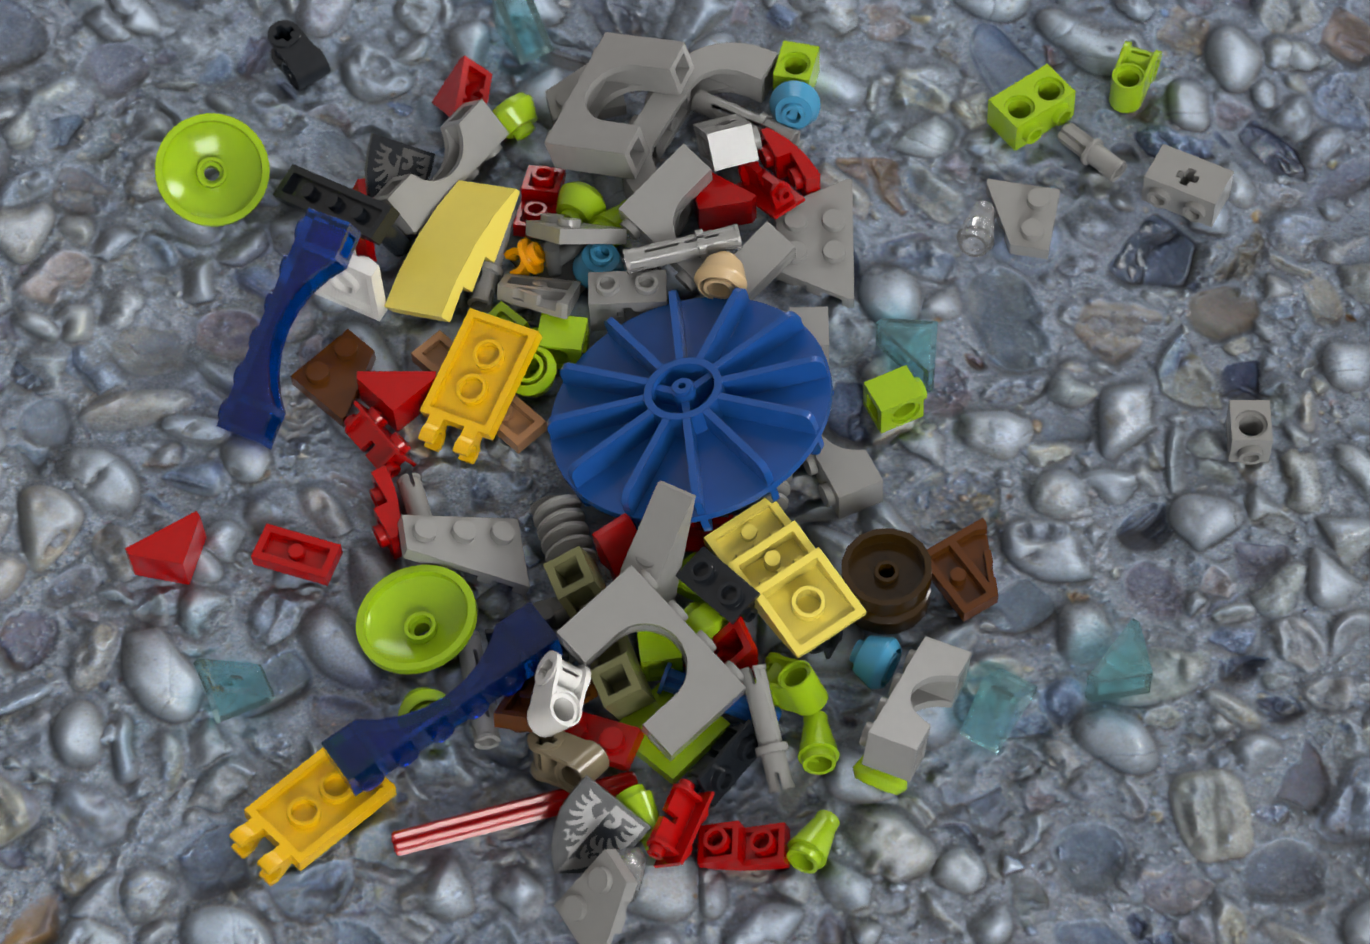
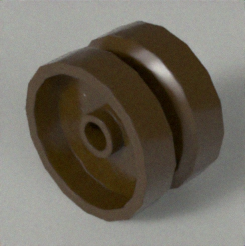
(889, 578)

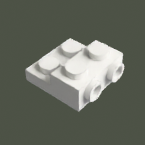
(357, 288)

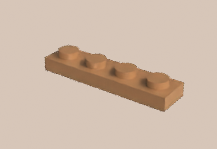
(520, 424)

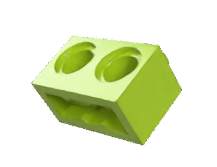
(1031, 107)

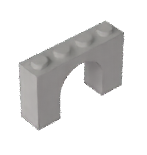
(616, 67)
(660, 200)
(635, 606)

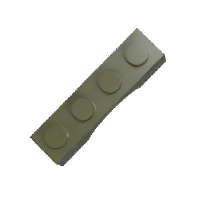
(617, 671)

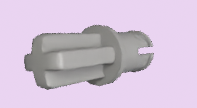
(1092, 152)

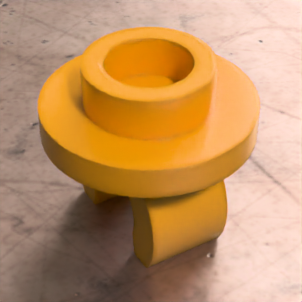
(531, 257)

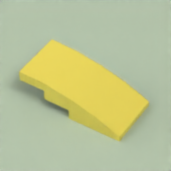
(452, 249)
(798, 586)

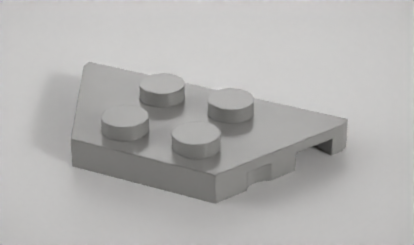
(823, 243)

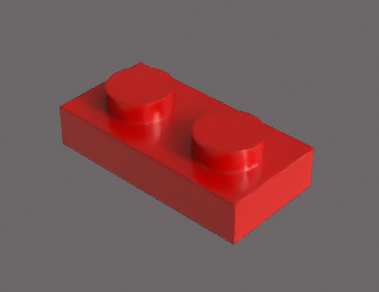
(296, 554)
(616, 738)

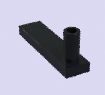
(373, 218)

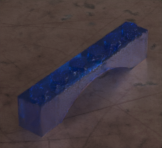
(318, 253)
(375, 747)

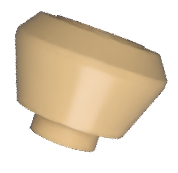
(720, 275)

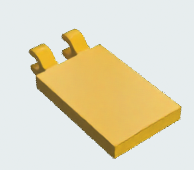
(477, 382)
(305, 816)

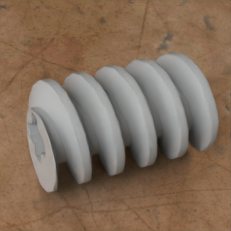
(561, 525)

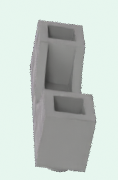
(469, 139)
(845, 478)
(899, 735)

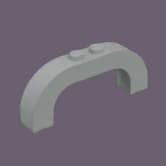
(718, 69)

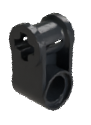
(296, 55)

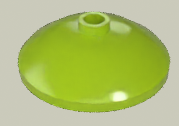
(219, 144)
(412, 603)

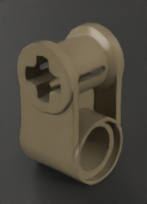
(566, 759)

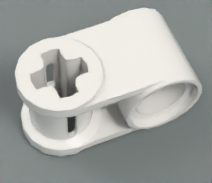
(557, 695)

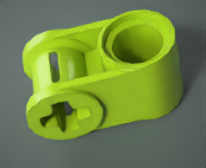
(1132, 77)
(794, 685)

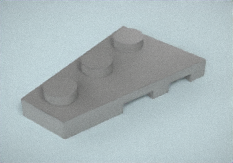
(470, 544)

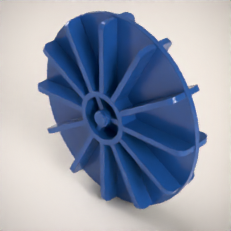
(692, 397)

